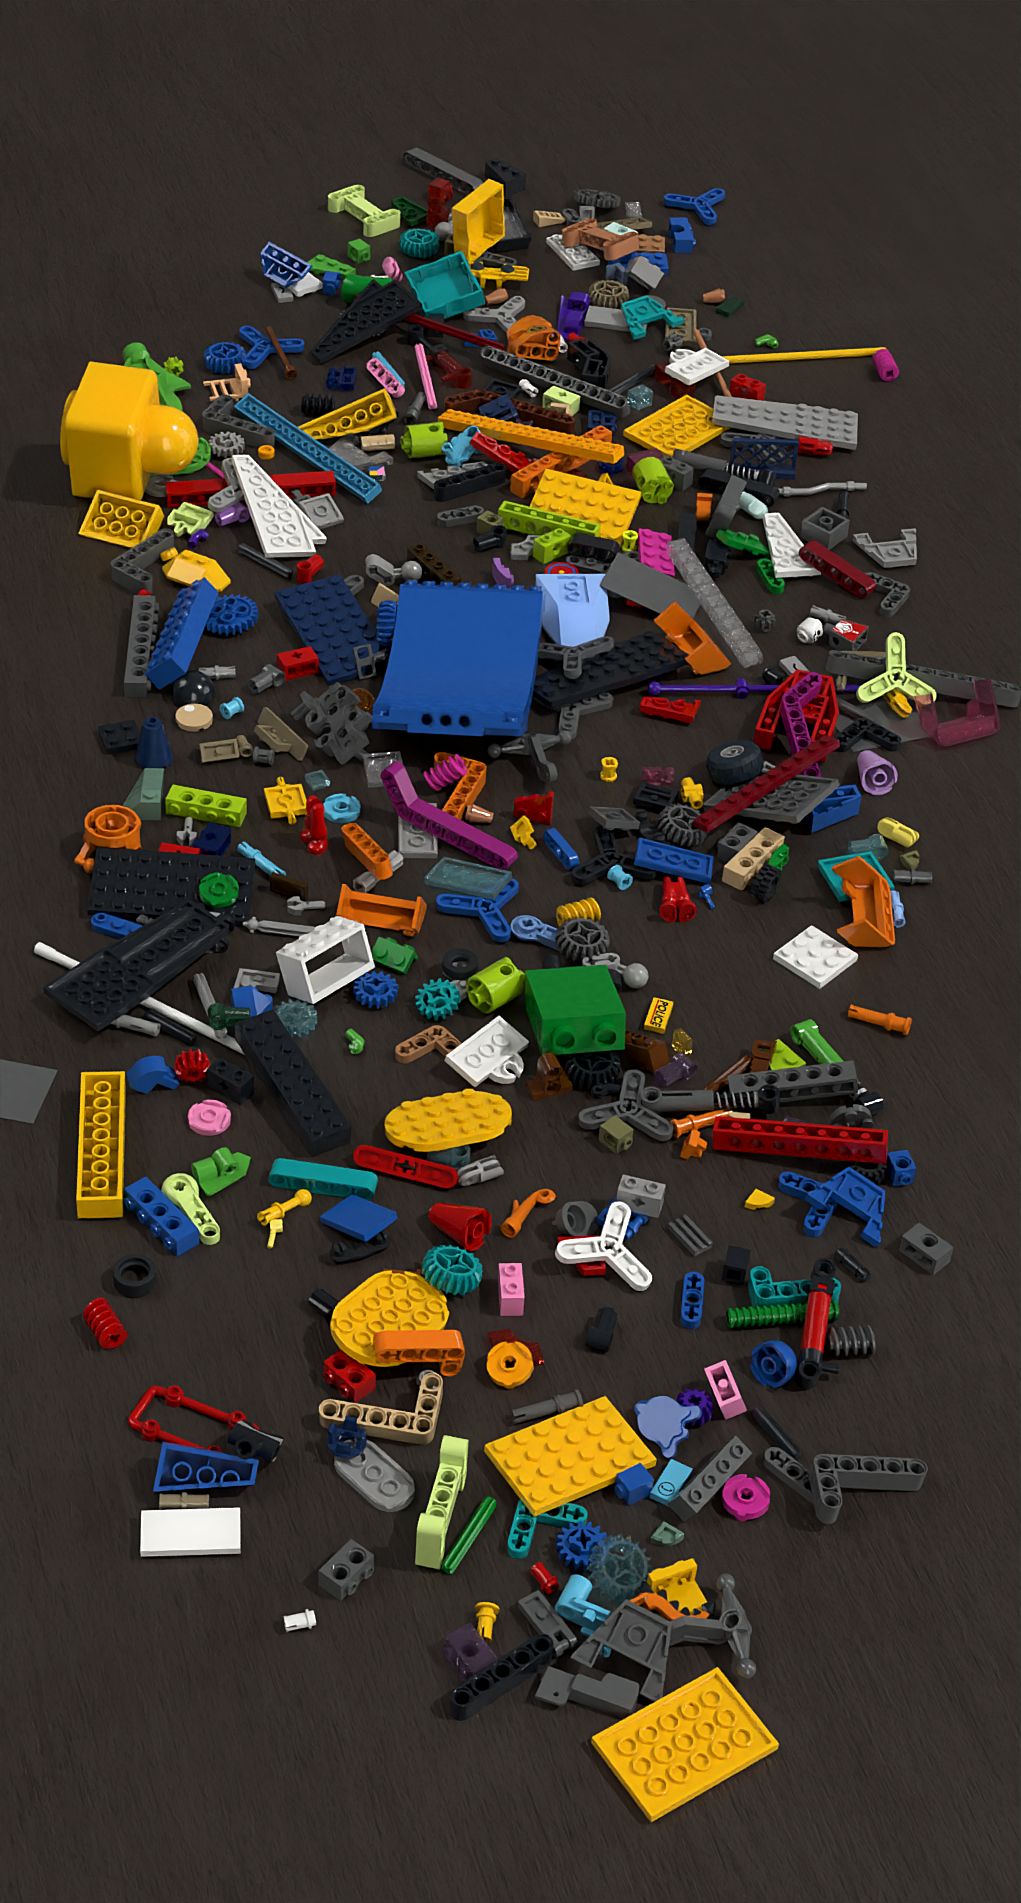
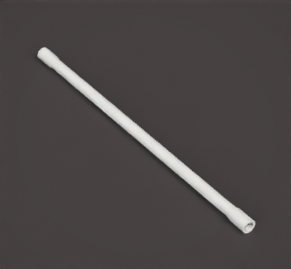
(51, 954)

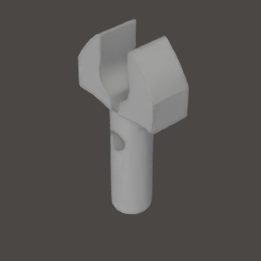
(192, 836)
(296, 906)

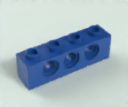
(161, 1216)

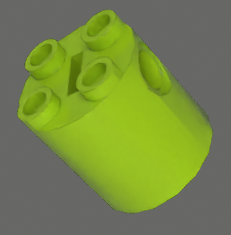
(424, 440)
(652, 480)
(495, 985)

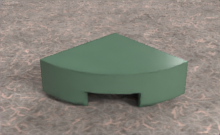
(666, 1535)

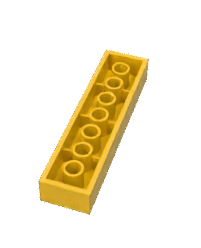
(101, 1145)

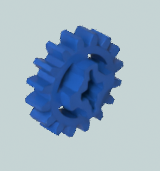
(375, 989)
(577, 1543)

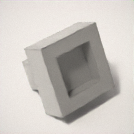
(586, 212)

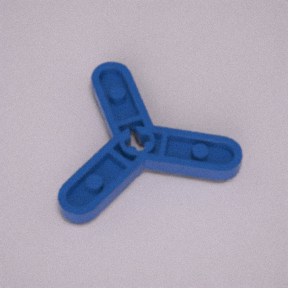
(701, 204)
(263, 346)
(476, 906)

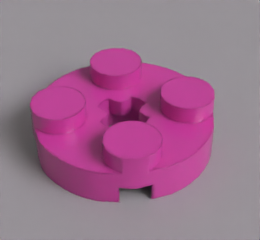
(743, 1508)

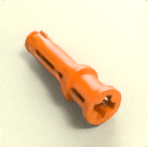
(889, 1021)
(696, 1122)

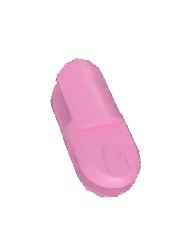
(392, 269)

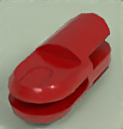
(814, 446)

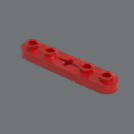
(386, 1160)

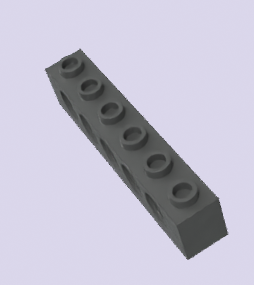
(800, 1082)

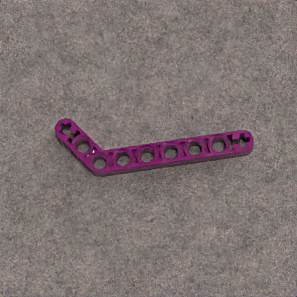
(794, 719)
(442, 824)

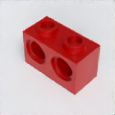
(349, 1376)

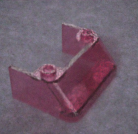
(980, 721)

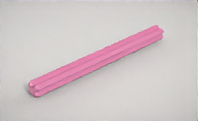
(425, 375)

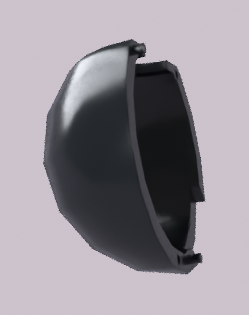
(193, 689)

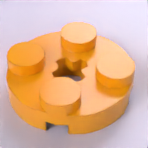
(509, 1376)

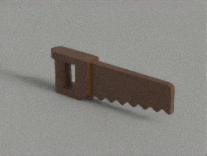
(761, 1059)

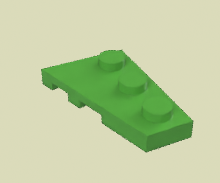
(322, 264)

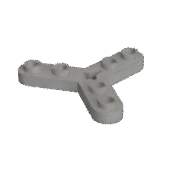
(503, 316)
(227, 496)

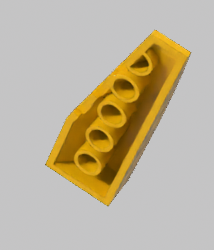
(353, 418)

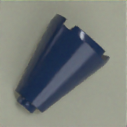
(153, 745)

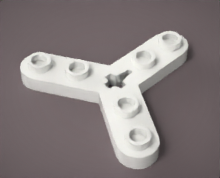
(594, 1249)

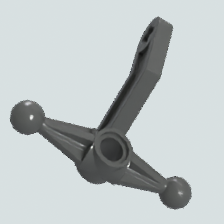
(533, 745)
(720, 1630)

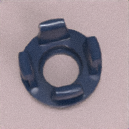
(347, 1430)

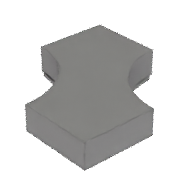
(523, 550)

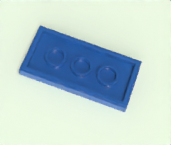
(674, 860)

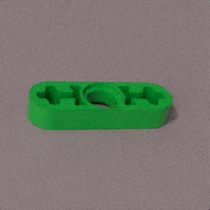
(773, 584)

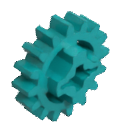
(437, 998)

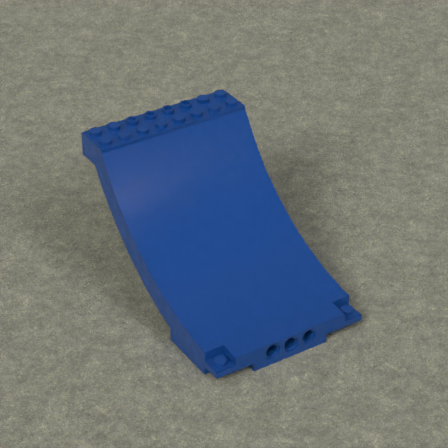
(462, 659)

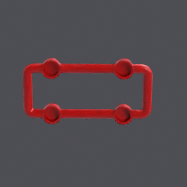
(174, 1398)

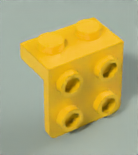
(679, 1584)

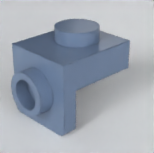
(617, 272)

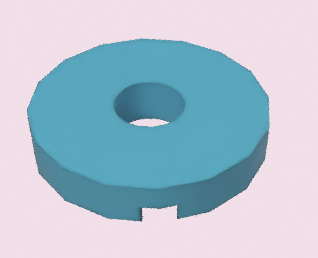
(349, 813)

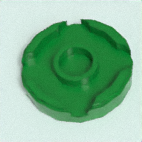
(218, 890)

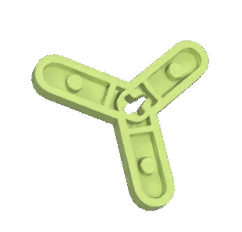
(894, 664)

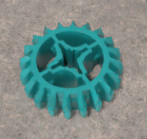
(419, 243)
(452, 1269)

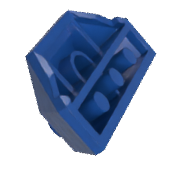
(283, 266)

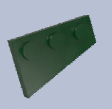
(410, 211)

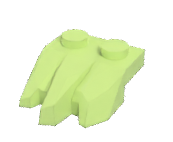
(189, 519)

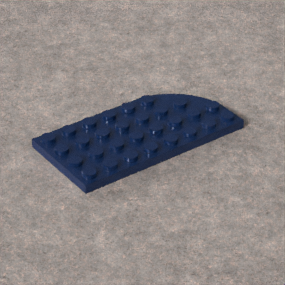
(331, 623)

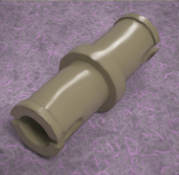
(183, 1501)

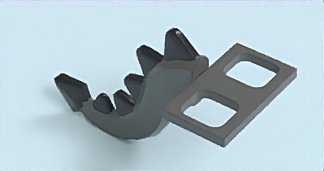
(371, 659)

